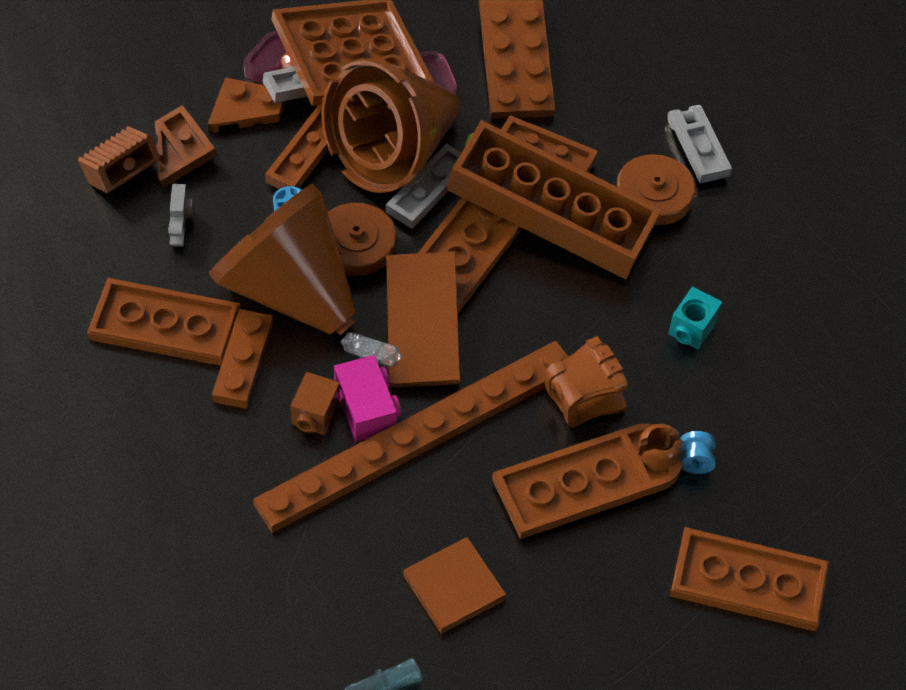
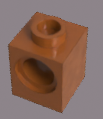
(315, 403)

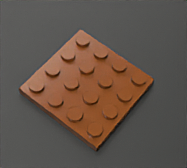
(335, 34)

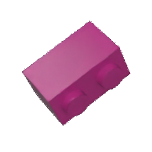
(366, 397)

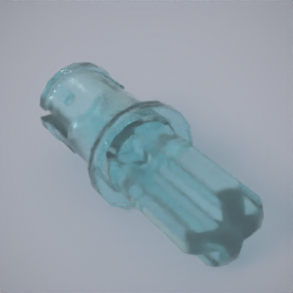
(390, 679)

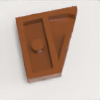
(244, 105)
(180, 145)

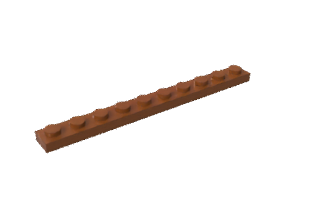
(406, 439)

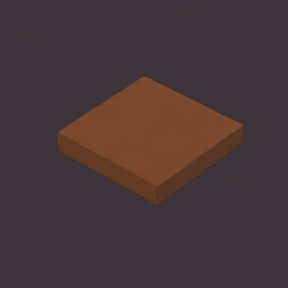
(454, 585)

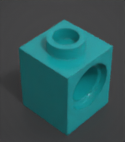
(696, 307)

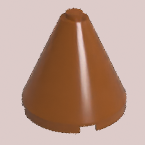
(384, 122)
(293, 265)

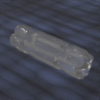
(366, 346)

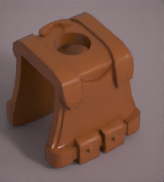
(587, 383)

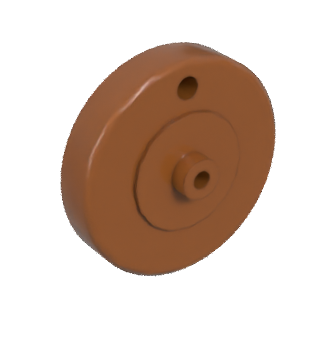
(661, 183)
(363, 237)

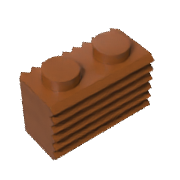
(119, 159)

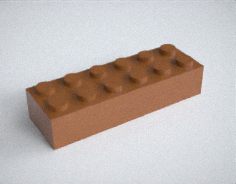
(553, 199)

